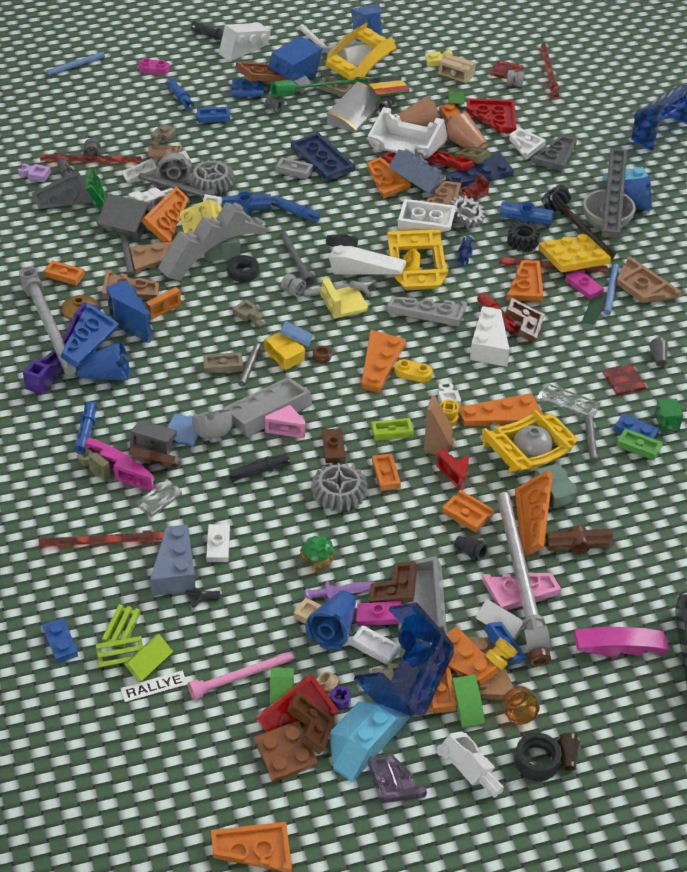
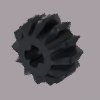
(556, 198)

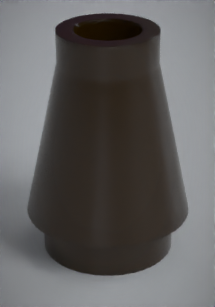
(570, 749)

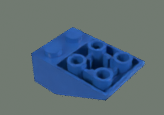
(129, 310)

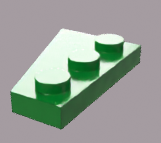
(94, 188)

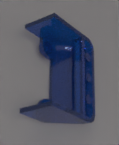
(647, 119)
(421, 667)

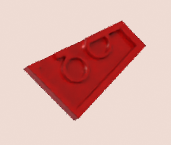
(277, 715)

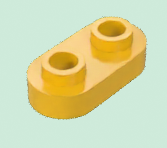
(412, 260)
(413, 371)

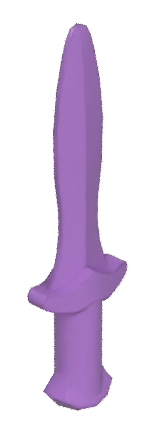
(330, 591)

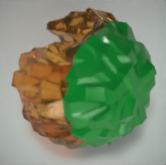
(319, 551)

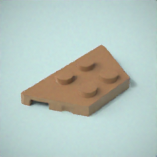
(644, 283)

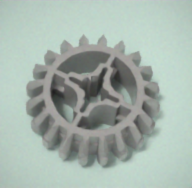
(212, 176)
(327, 491)

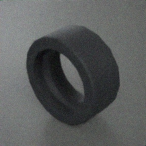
(541, 741)

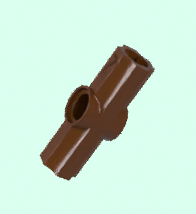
(579, 539)

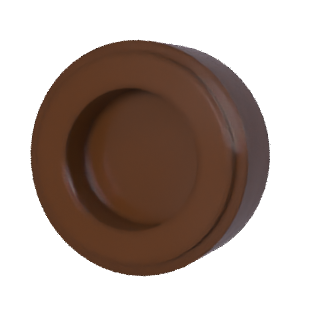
(322, 354)
(539, 657)

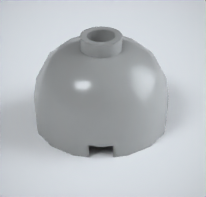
(174, 168)
(212, 424)
(533, 441)

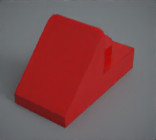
(454, 470)

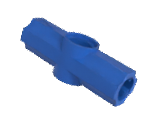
(249, 201)
(526, 212)

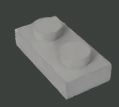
(294, 168)

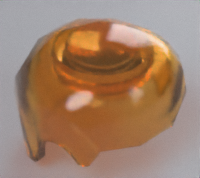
(520, 705)

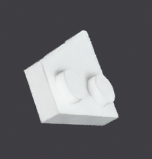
(526, 142)

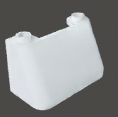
(392, 134)

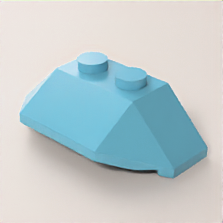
(362, 735)

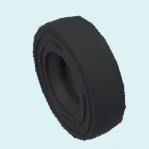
(344, 240)
(243, 276)

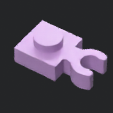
(37, 172)

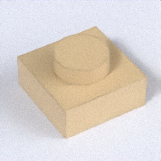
(305, 609)

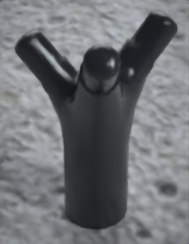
(202, 595)

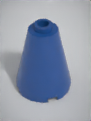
(640, 192)
(106, 364)
(332, 621)

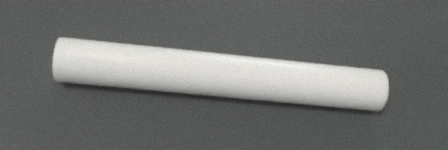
(310, 35)

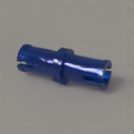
(465, 250)

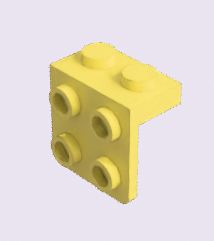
(191, 216)
(342, 301)

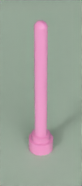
(198, 688)

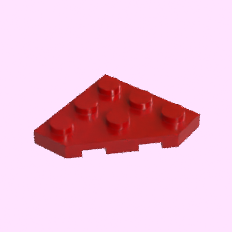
(494, 112)

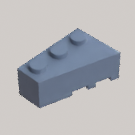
(417, 170)
(174, 563)

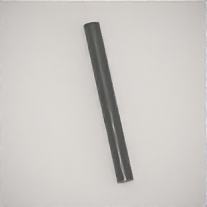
(127, 254)

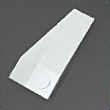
(353, 261)

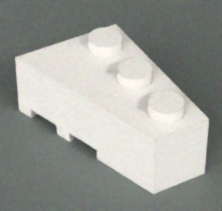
(243, 39)
(490, 338)

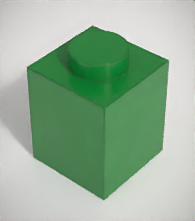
(668, 414)

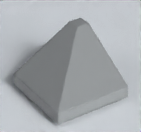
(303, 81)

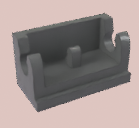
(152, 437)

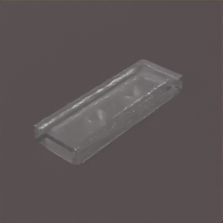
(568, 400)

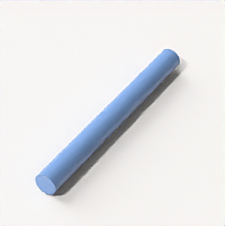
(75, 63)
(611, 289)

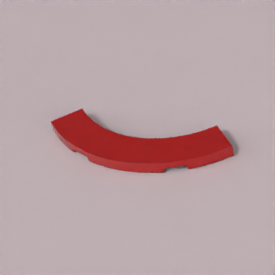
(443, 158)

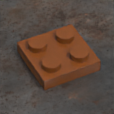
(284, 752)

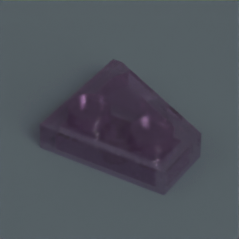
(392, 780)

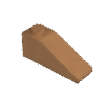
(438, 429)

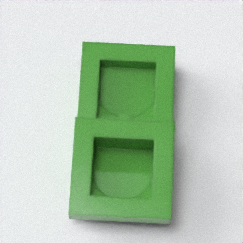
(456, 97)
(468, 701)

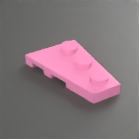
(506, 593)

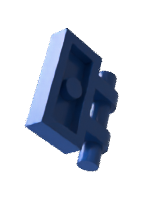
(246, 88)

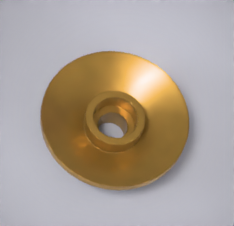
(71, 304)

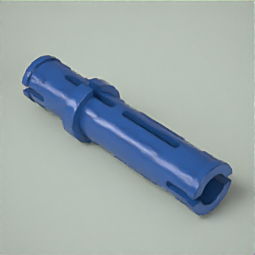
(182, 96)
(300, 210)
(87, 421)

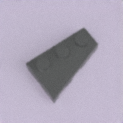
(556, 154)
(63, 192)

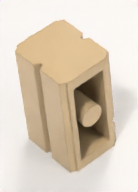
(457, 68)

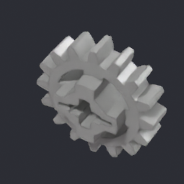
(468, 211)

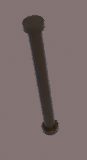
(566, 211)

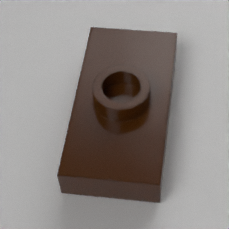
(333, 445)

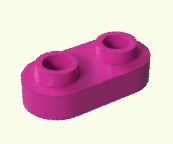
(154, 66)

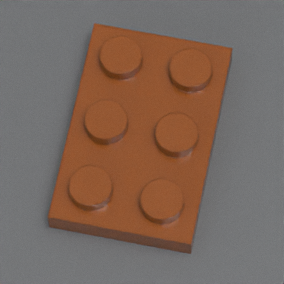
(258, 72)

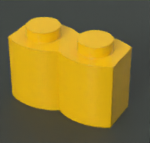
(284, 350)

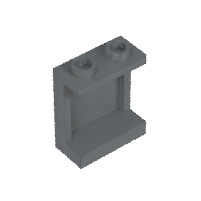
(123, 215)

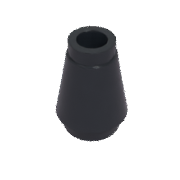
(471, 547)

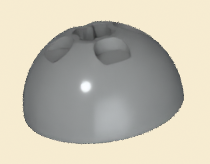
(594, 208)

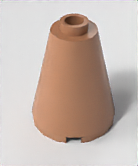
(420, 113)
(464, 132)

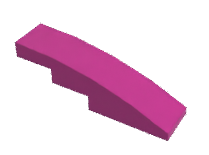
(124, 467)
(617, 640)

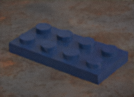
(323, 155)

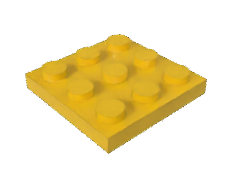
(574, 253)

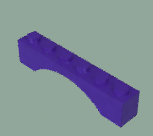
(44, 371)

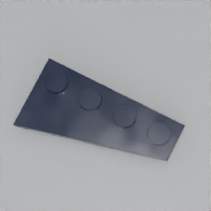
(492, 169)

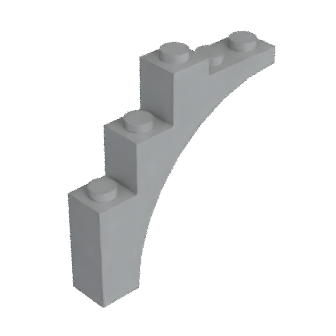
(209, 232)

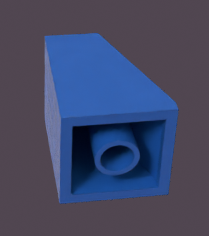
(369, 14)
(296, 59)

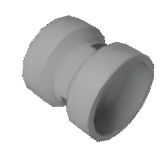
(519, 76)
(294, 285)

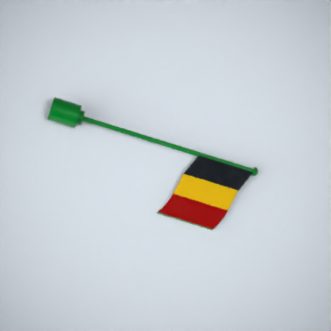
(380, 85)

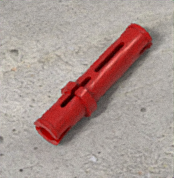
(508, 322)

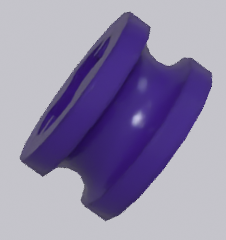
(343, 691)

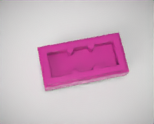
(584, 284)
(376, 613)

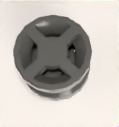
(276, 104)
(91, 147)

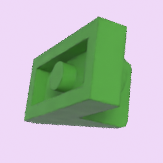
(280, 682)

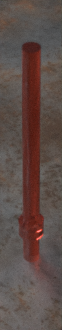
(554, 87)
(55, 157)
(547, 264)
(147, 537)

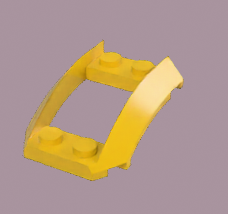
(368, 36)
(419, 240)
(501, 441)

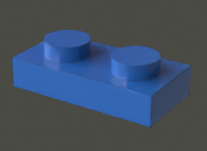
(213, 114)
(635, 425)
(497, 630)
(60, 640)

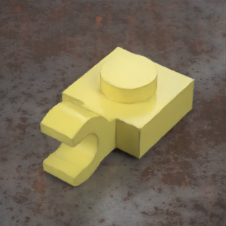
(434, 58)

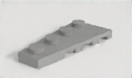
(428, 310)

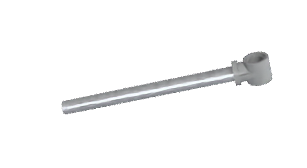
(33, 287)
(534, 624)

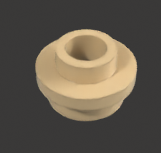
(327, 681)

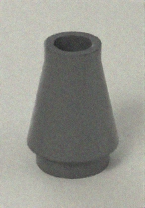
(659, 350)

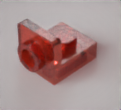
(478, 189)

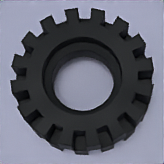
(523, 236)

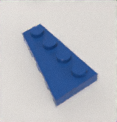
(88, 335)

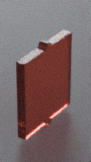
(501, 69)
(624, 379)

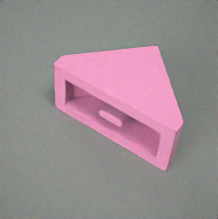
(285, 422)

